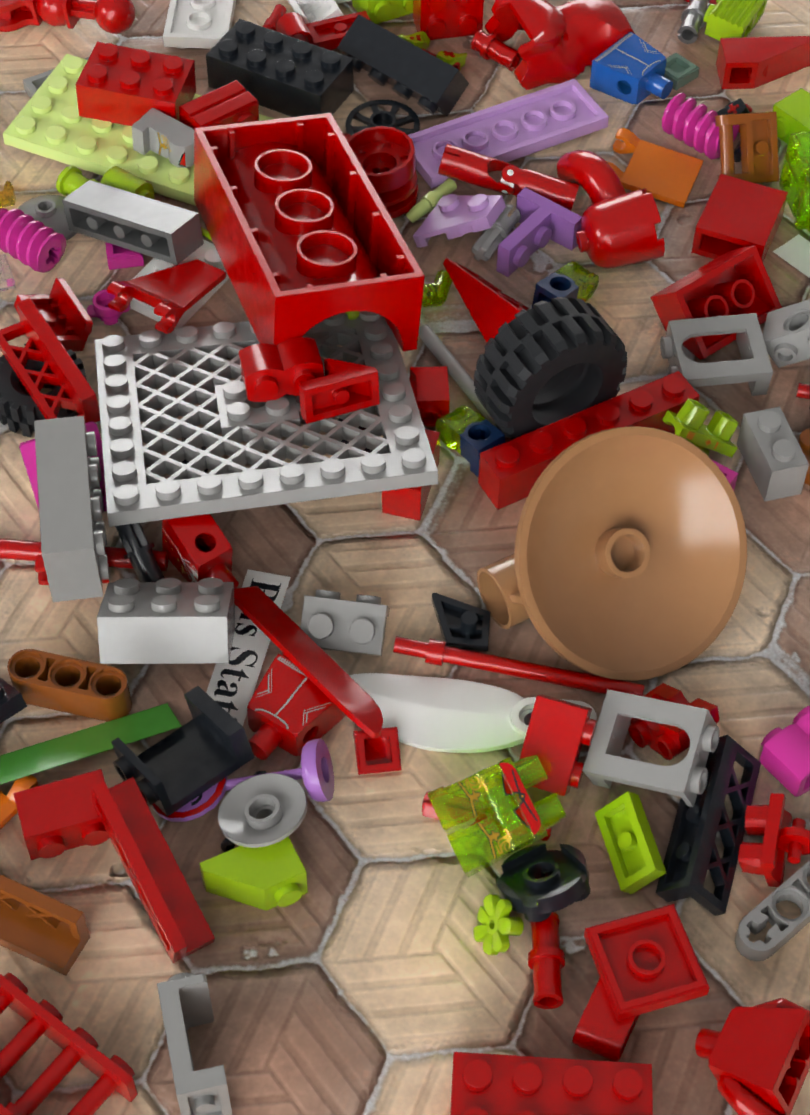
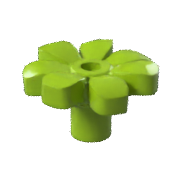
(496, 925)

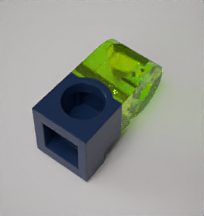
(567, 282)
(469, 434)

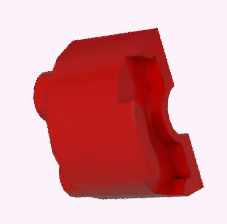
(663, 738)

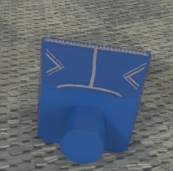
(630, 71)

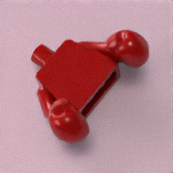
(760, 1056)

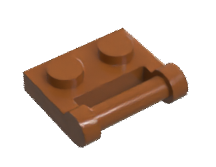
(757, 145)

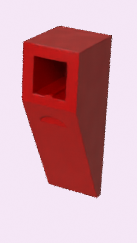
(759, 60)

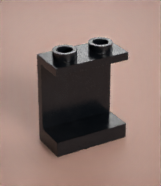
(188, 758)

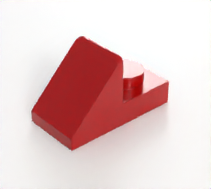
(341, 390)

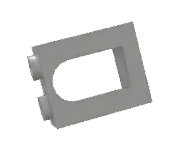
(755, 361)
(681, 779)

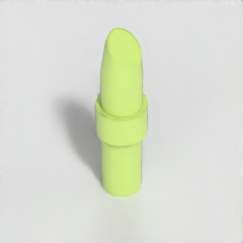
(430, 200)

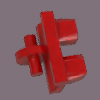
(779, 839)

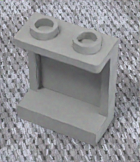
(188, 1004)

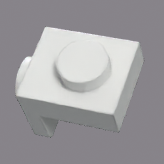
(317, 10)

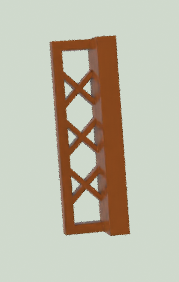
(40, 926)

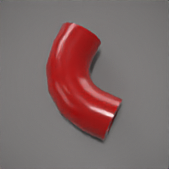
(591, 173)

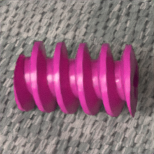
(693, 125)
(30, 240)

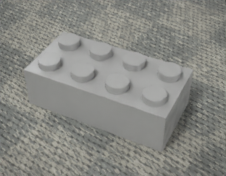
(70, 509)

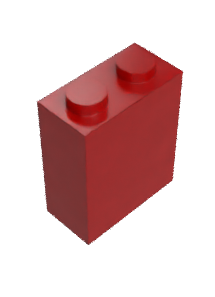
(738, 217)

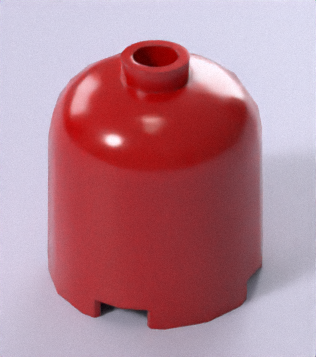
(621, 230)

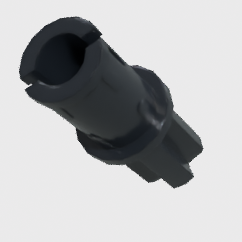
(140, 552)

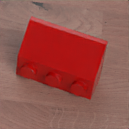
(722, 287)

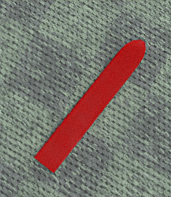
(310, 659)

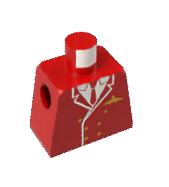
(198, 548)

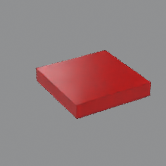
(646, 962)

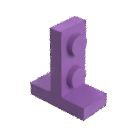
(539, 223)

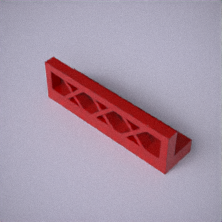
(56, 360)
(152, 868)

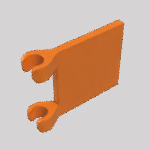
(658, 169)

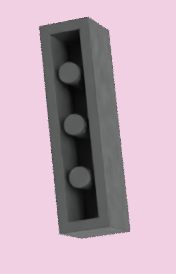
(133, 222)

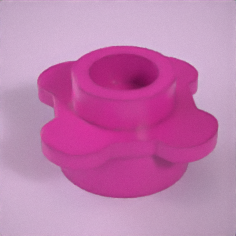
(102, 311)

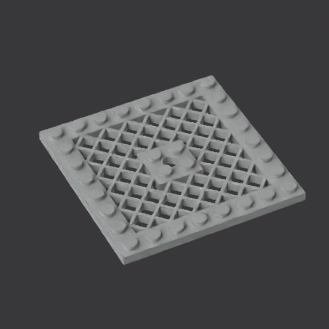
(143, 495)

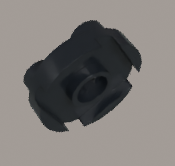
(563, 880)

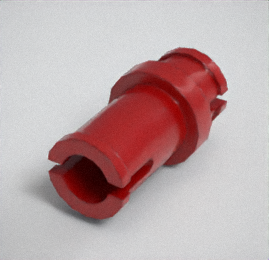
(492, 48)

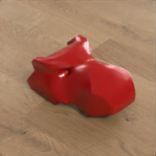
(560, 36)

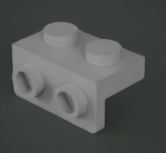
(345, 624)

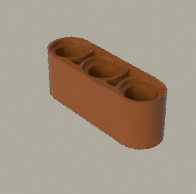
(84, 698)

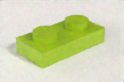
(630, 842)

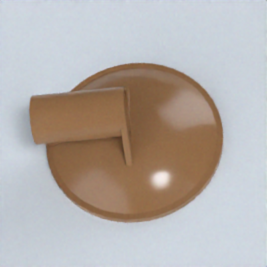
(624, 555)

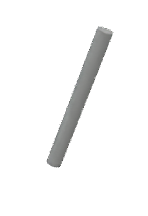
(455, 369)

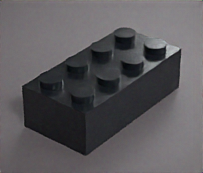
(281, 70)

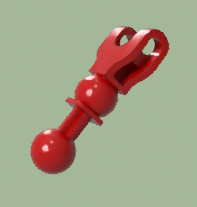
(110, 15)

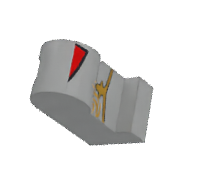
(165, 137)

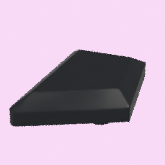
(461, 623)

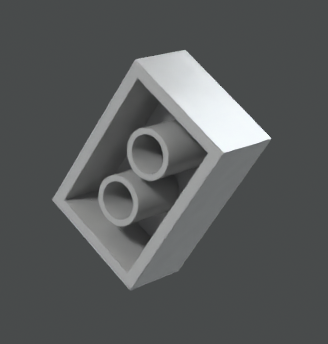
(166, 622)

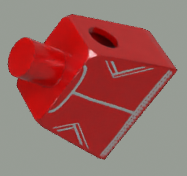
(288, 711)

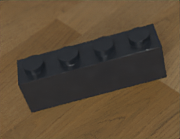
(403, 66)

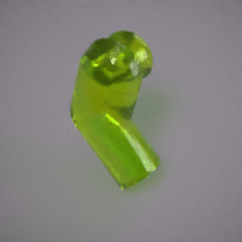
(437, 292)

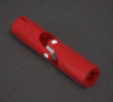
(474, 169)

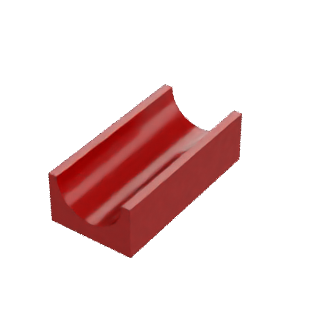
(302, 228)

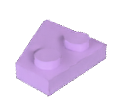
(459, 216)

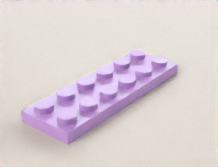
(512, 128)

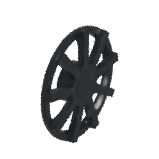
(382, 118)

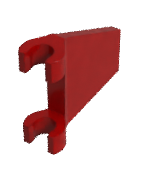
(168, 290)

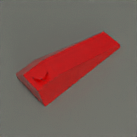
(483, 299)

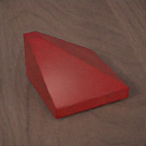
(379, 753)

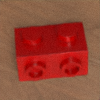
(63, 314)

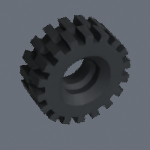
(15, 402)

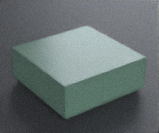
(680, 70)

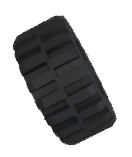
(549, 366)

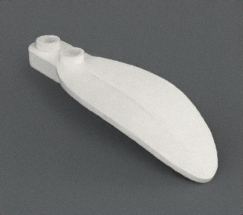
(451, 712)

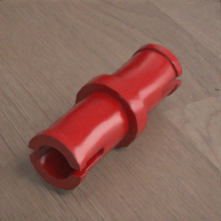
(546, 961)

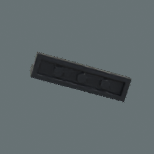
(694, 831)

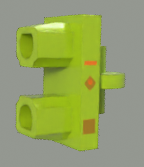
(714, 436)

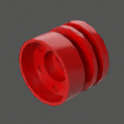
(390, 165)

